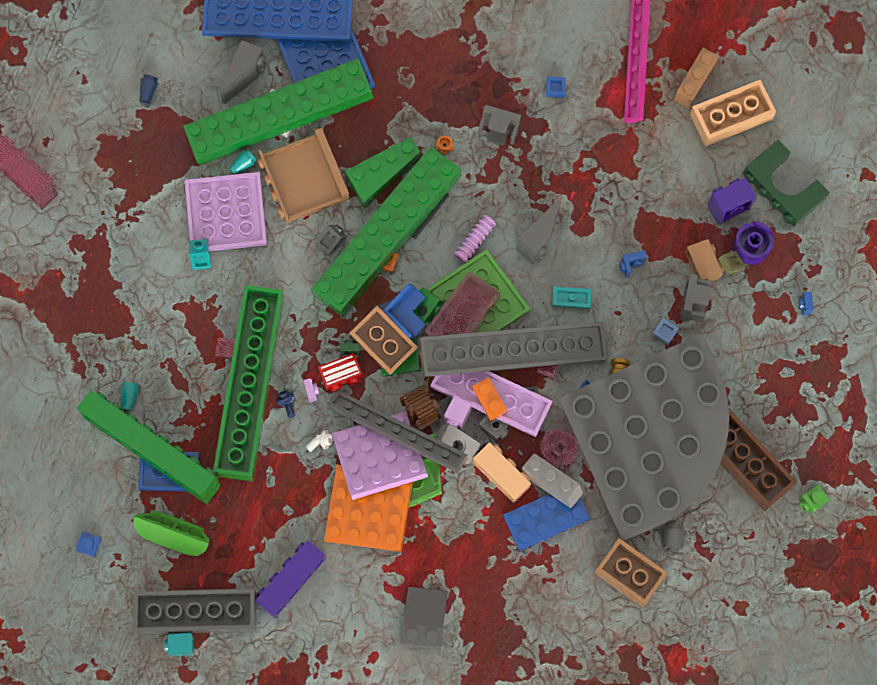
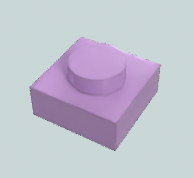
(311, 389)

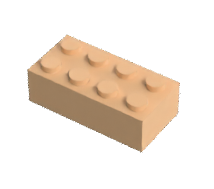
(732, 113)

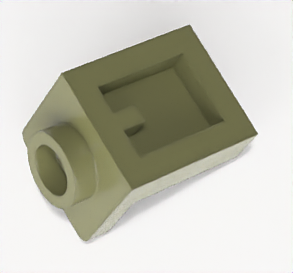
(731, 263)

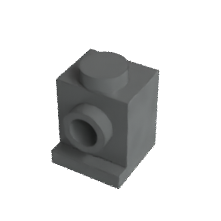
(495, 433)

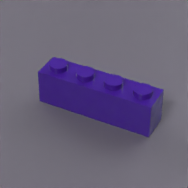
(290, 579)

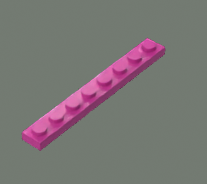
(637, 61)

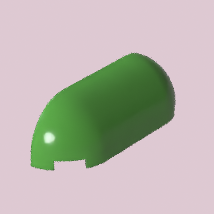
(171, 532)

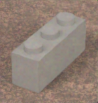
(552, 480)

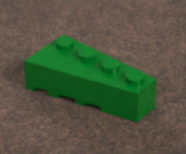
(380, 171)

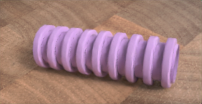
(474, 239)

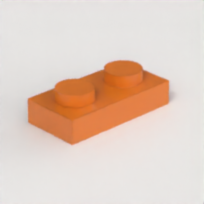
(489, 399)

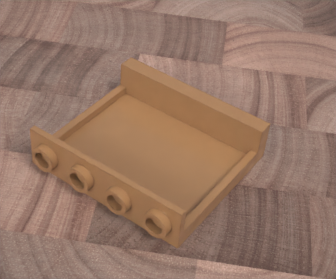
(303, 177)

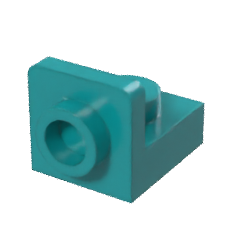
(199, 254)

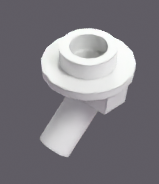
(323, 439)

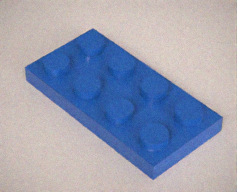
(543, 520)

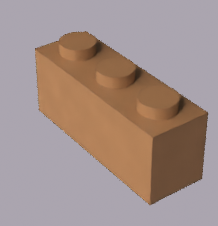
(696, 78)

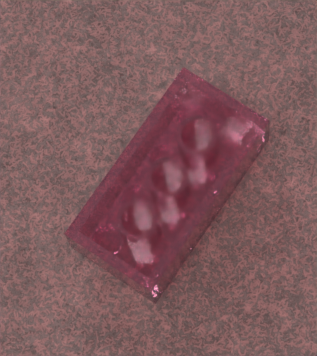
(26, 174)
(464, 308)

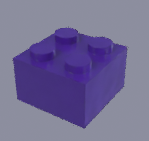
(731, 200)

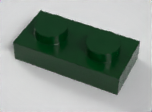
(350, 347)

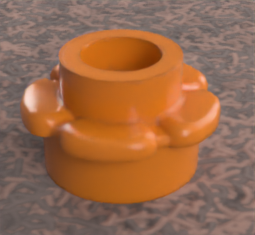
(444, 140)

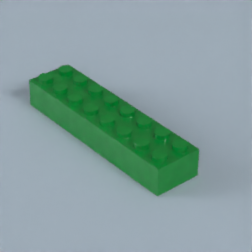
(148, 446)

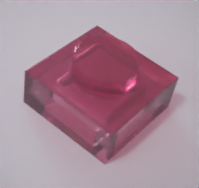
(225, 348)
(547, 371)

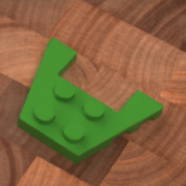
(427, 487)

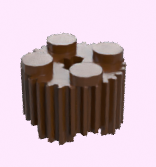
(420, 408)

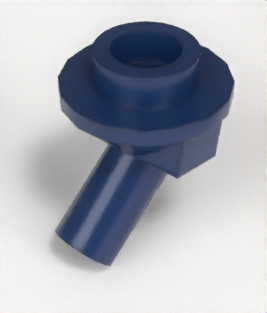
(286, 398)

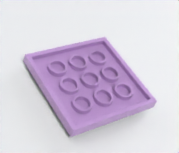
(226, 211)
(375, 462)

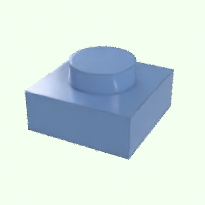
(665, 331)

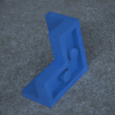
(402, 311)

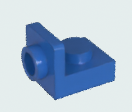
(634, 259)

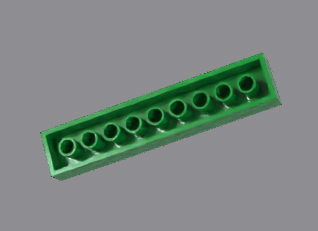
(278, 112)
(386, 232)
(248, 383)

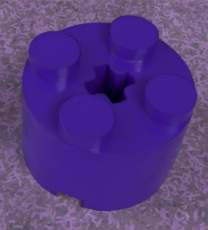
(755, 232)

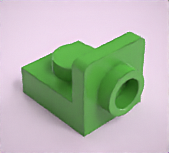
(813, 499)

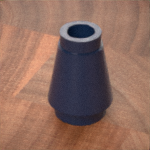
(147, 87)

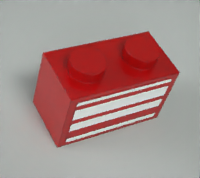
(340, 373)

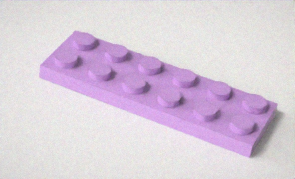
(524, 407)

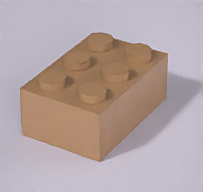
(383, 340)
(630, 573)

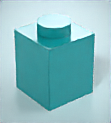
(180, 644)

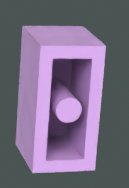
(458, 413)

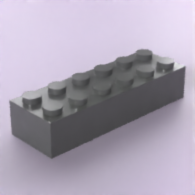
(194, 611)

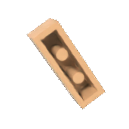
(502, 472)

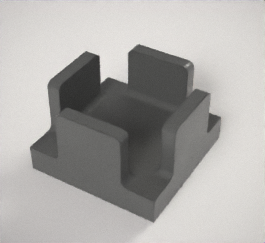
(500, 125)
(695, 299)

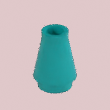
(242, 162)
(128, 394)

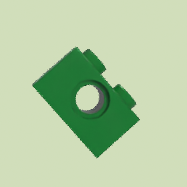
(433, 305)

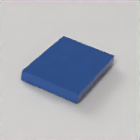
(153, 480)

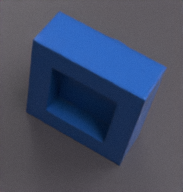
(555, 87)
(806, 303)
(88, 544)

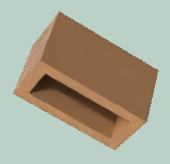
(703, 261)

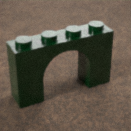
(792, 207)

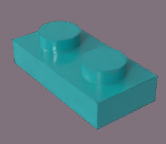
(571, 297)

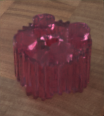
(563, 441)

